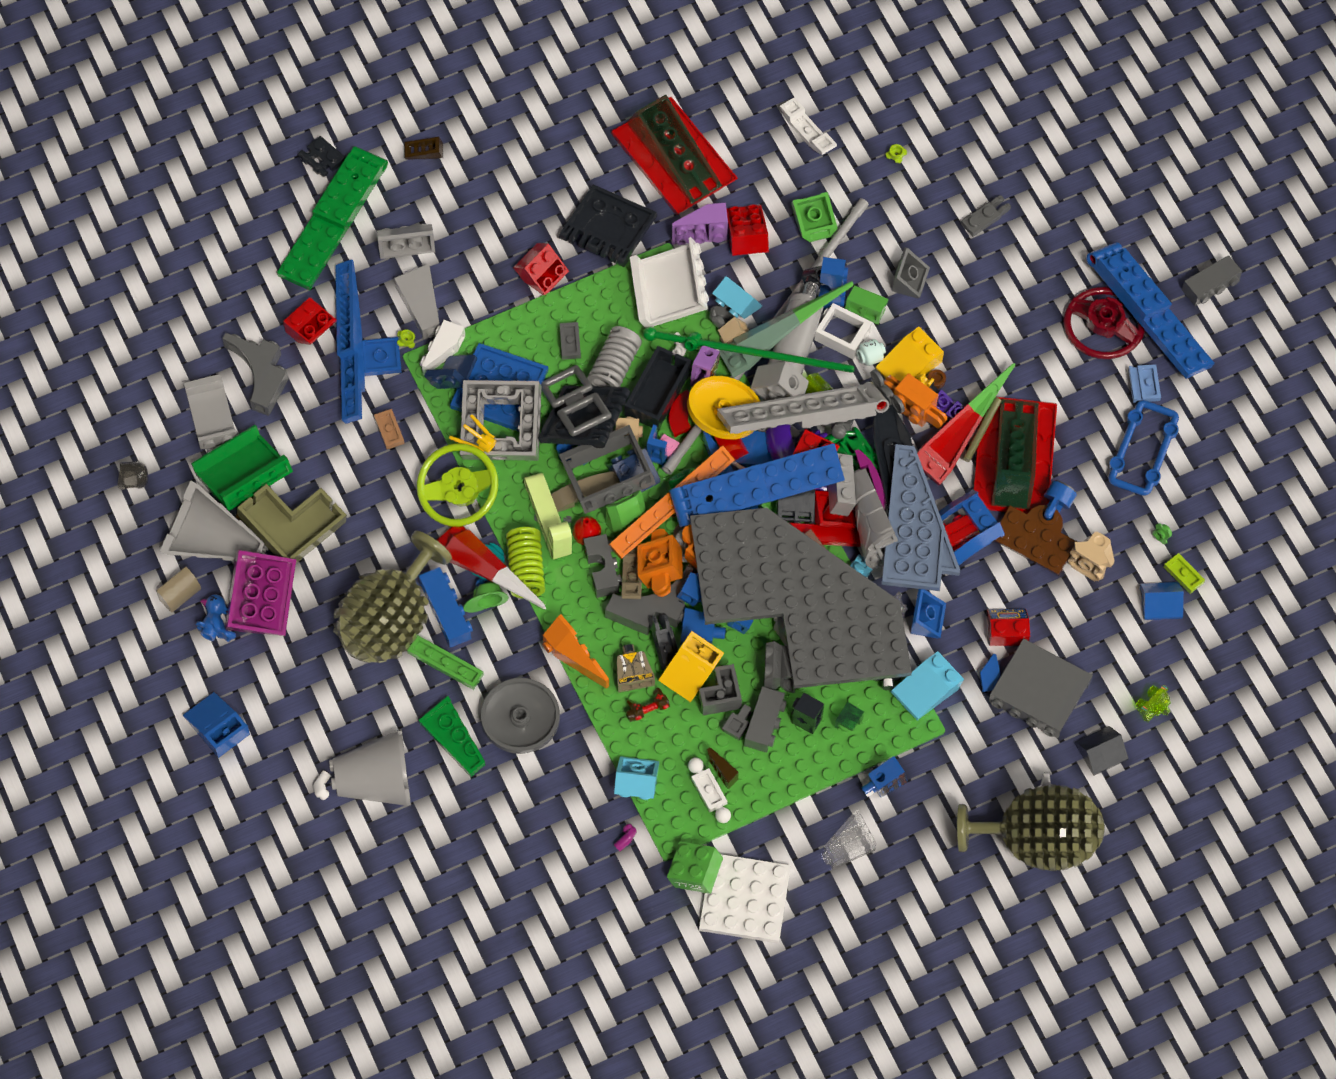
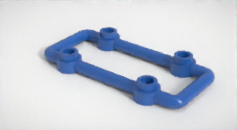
(1153, 475)

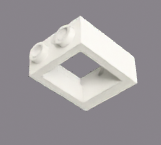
(836, 343)

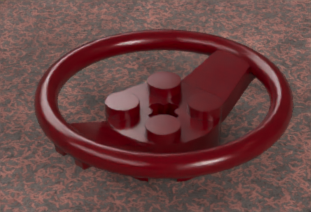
(1095, 314)

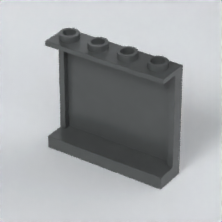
(1040, 688)

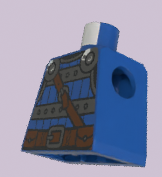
(890, 774)

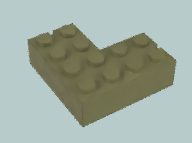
(287, 531)

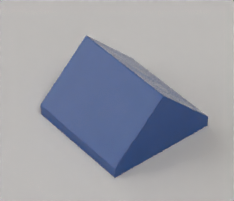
(1162, 600)
(928, 615)

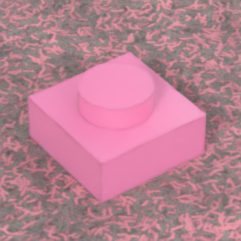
(672, 445)

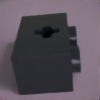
(807, 713)

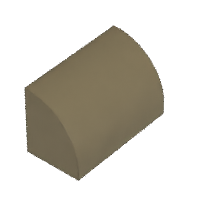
(178, 589)

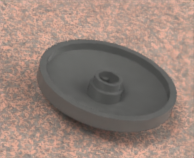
(520, 715)

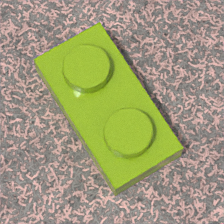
(1184, 573)

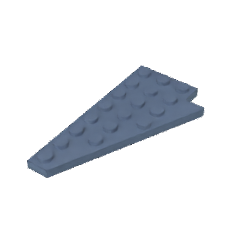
(922, 543)

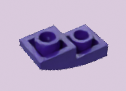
(947, 405)

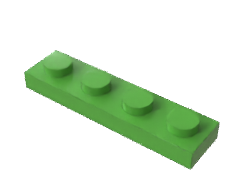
(445, 662)

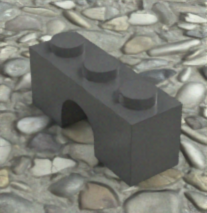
(598, 551)

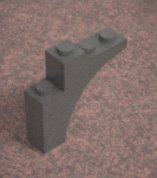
(262, 360)
(636, 612)

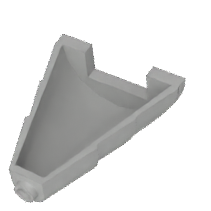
(871, 521)
(208, 529)

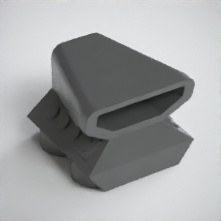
(778, 668)

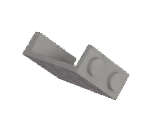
(210, 411)

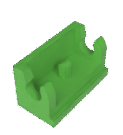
(866, 304)

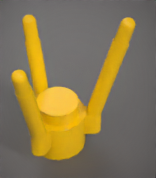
(485, 442)

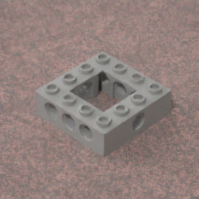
(522, 393)

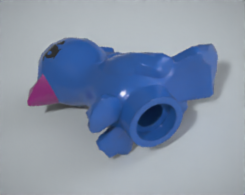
(213, 623)

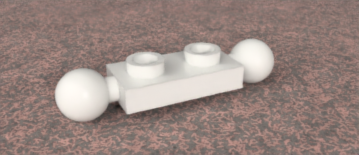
(709, 790)

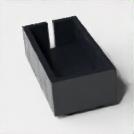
(658, 387)

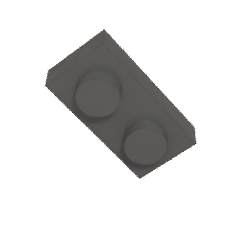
(570, 340)

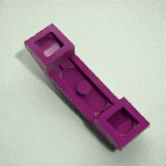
(865, 462)

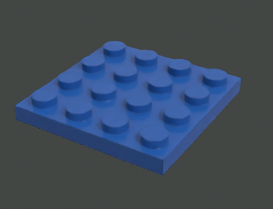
(501, 366)

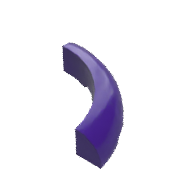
(781, 445)

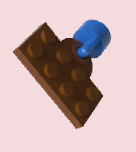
(1038, 533)

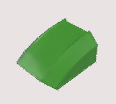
(814, 217)
(624, 512)

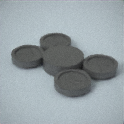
(887, 393)

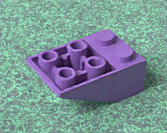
(702, 225)

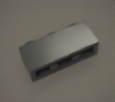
(1212, 280)
(765, 720)

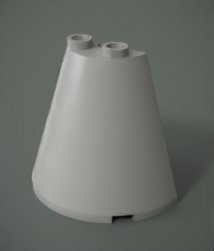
(373, 771)

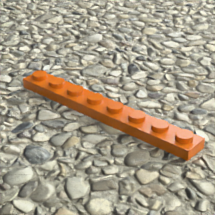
(664, 507)

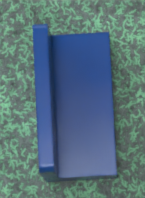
(656, 448)

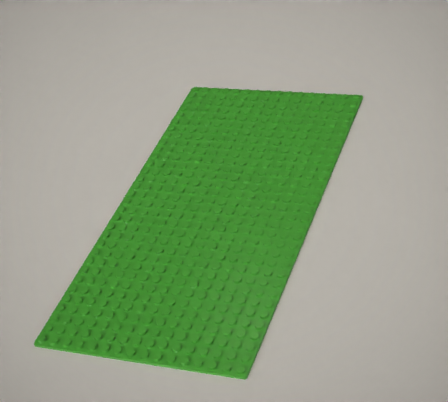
(767, 781)

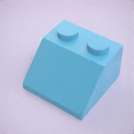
(736, 298)
(636, 778)

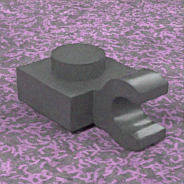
(737, 724)

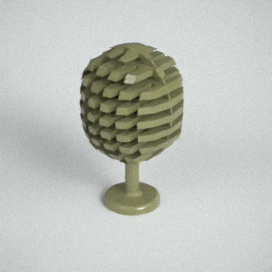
(386, 607)
(1043, 827)

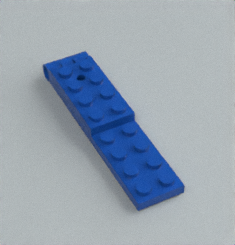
(1149, 308)
(758, 484)

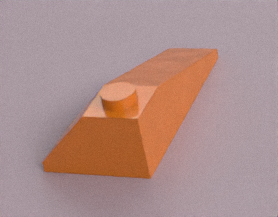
(563, 644)

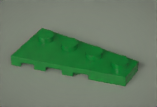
(450, 733)

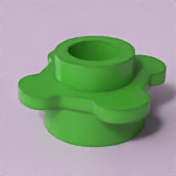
(1162, 533)

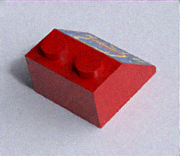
(1008, 626)

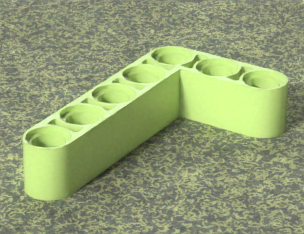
(556, 534)

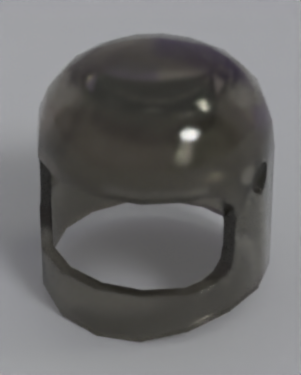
(131, 472)

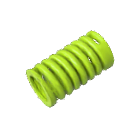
(526, 558)

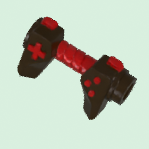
(637, 711)

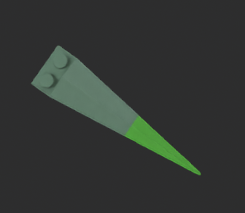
(773, 331)

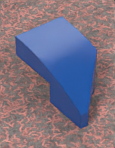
(990, 674)

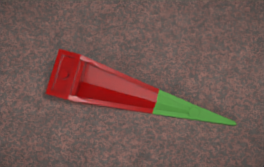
(945, 447)

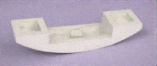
(805, 128)

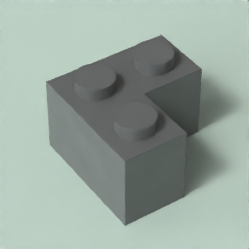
(724, 695)

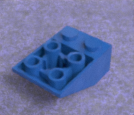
(217, 724)

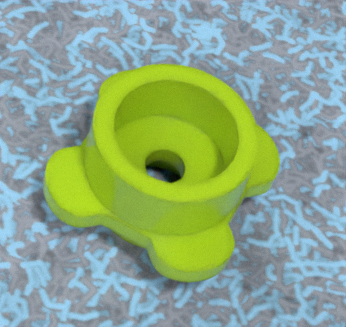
(896, 148)
(406, 334)

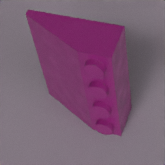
(260, 593)

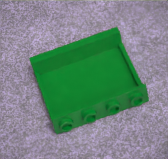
(241, 468)

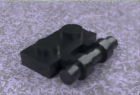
(323, 151)

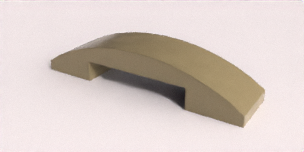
(566, 496)
(630, 581)

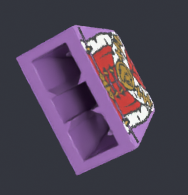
(707, 360)

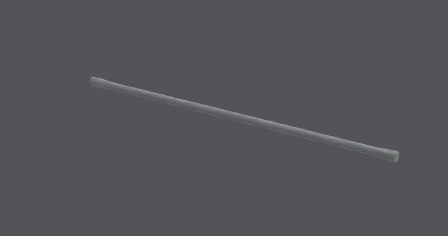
(856, 212)

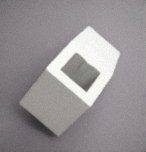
(446, 343)

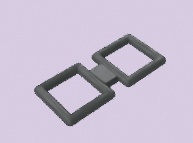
(575, 400)

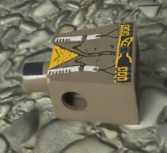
(633, 670)

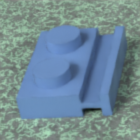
(1144, 383)

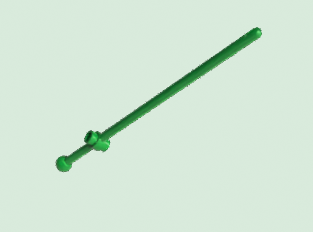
(695, 340)

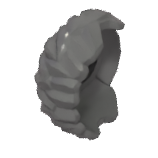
(720, 315)

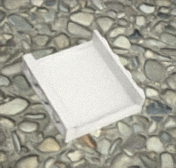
(669, 285)

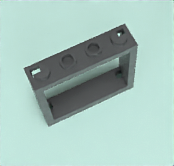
(587, 453)

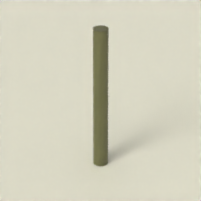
(982, 429)

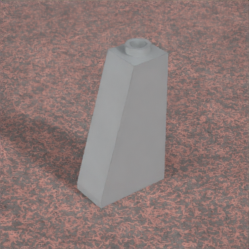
(419, 298)

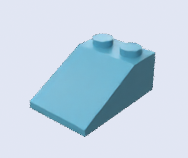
(928, 686)

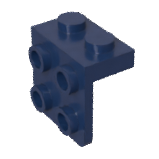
(453, 372)
(629, 466)

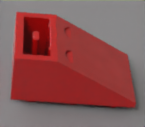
(747, 230)

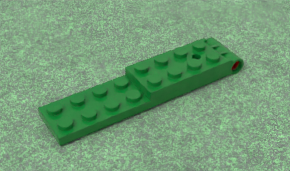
(332, 217)

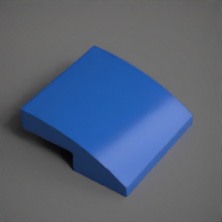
(757, 450)

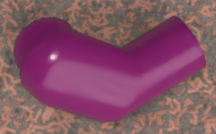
(626, 839)

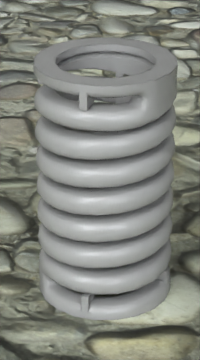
(615, 358)

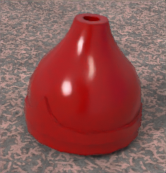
(585, 528)

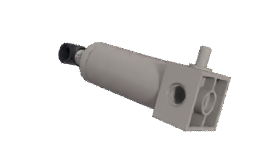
(784, 378)

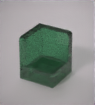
(849, 717)

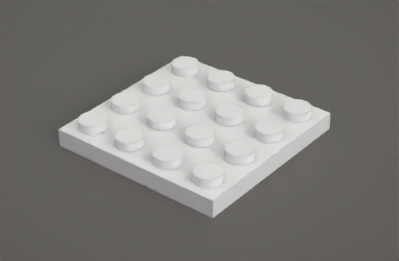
(747, 899)

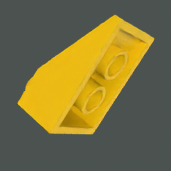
(912, 355)

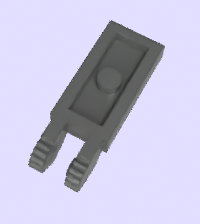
(985, 216)

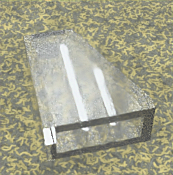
(849, 842)

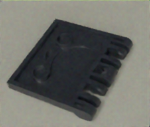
(608, 222)
(556, 433)

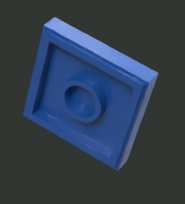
(381, 356)

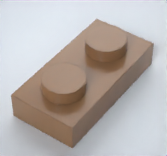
(389, 429)

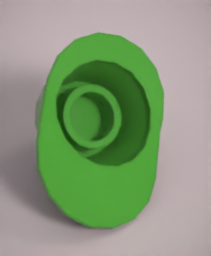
(486, 596)

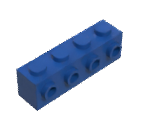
(445, 608)

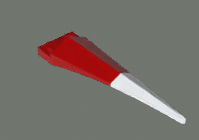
(475, 557)

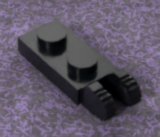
(663, 639)

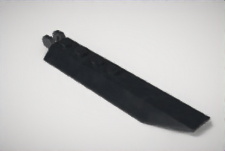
(887, 432)

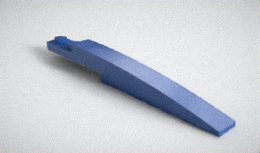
(349, 342)

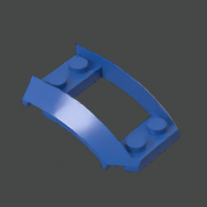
(982, 520)

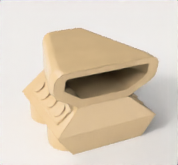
(1092, 556)

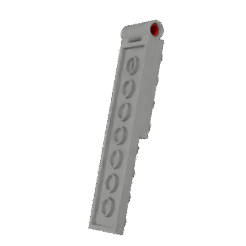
(806, 409)

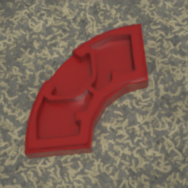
(679, 415)

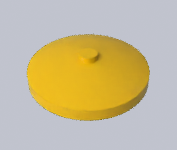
(718, 393)

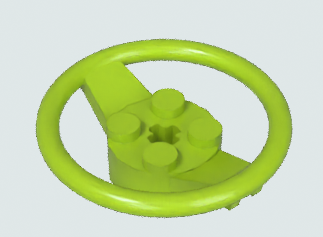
(447, 487)

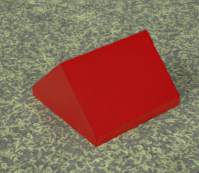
(823, 515)

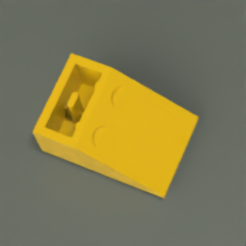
(691, 666)

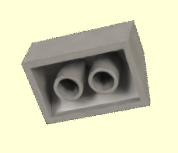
(406, 241)

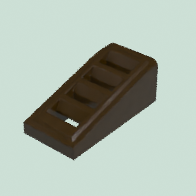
(423, 143)
(725, 771)

